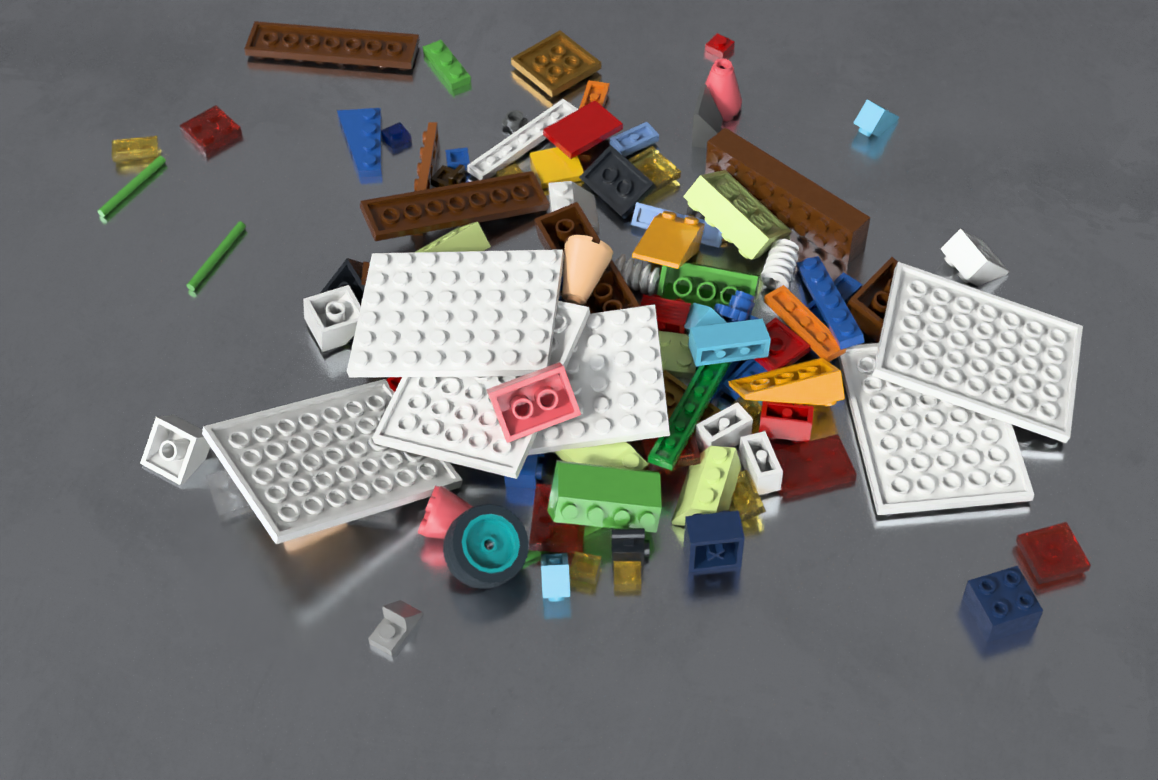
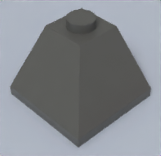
(706, 119)

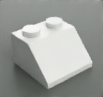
(567, 193)
(973, 259)
(332, 317)
(175, 448)

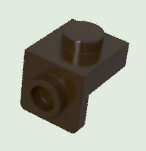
(448, 176)

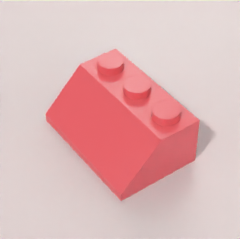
(533, 402)

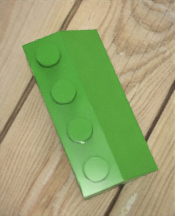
(705, 284)
(605, 496)

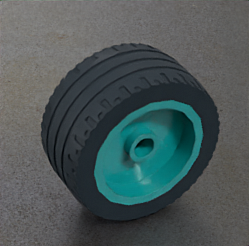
(466, 551)

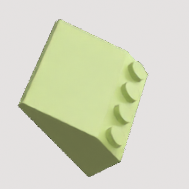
(735, 213)

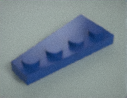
(364, 139)

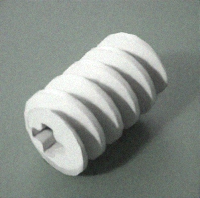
(780, 264)
(637, 277)

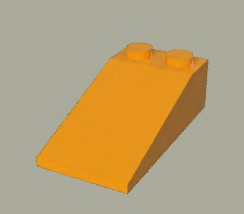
(670, 240)
(803, 383)

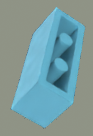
(729, 342)

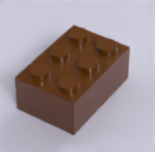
(871, 300)

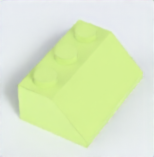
(461, 239)
(708, 484)

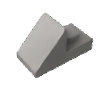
(395, 627)

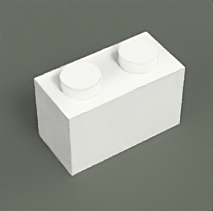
(724, 428)
(761, 462)

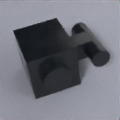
(629, 545)

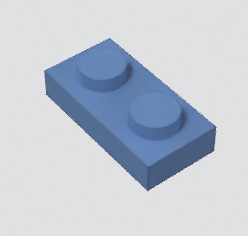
(634, 139)

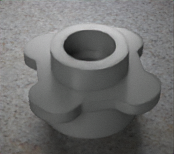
(514, 120)

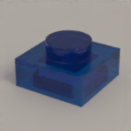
(396, 135)

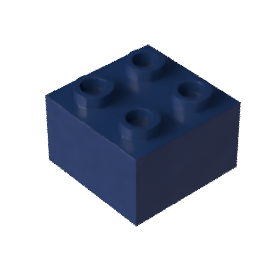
(713, 541)
(1002, 603)

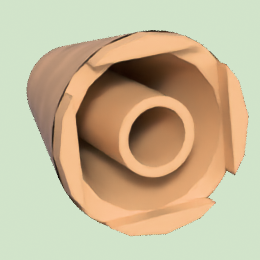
(583, 267)

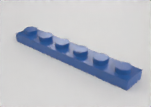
(830, 303)

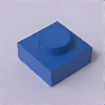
(456, 157)

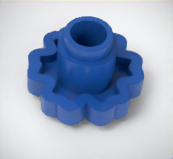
(738, 309)

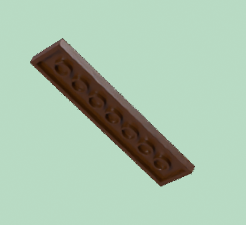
(332, 45)
(453, 205)

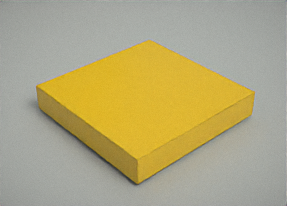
(555, 166)

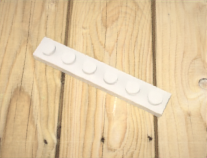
(518, 143)

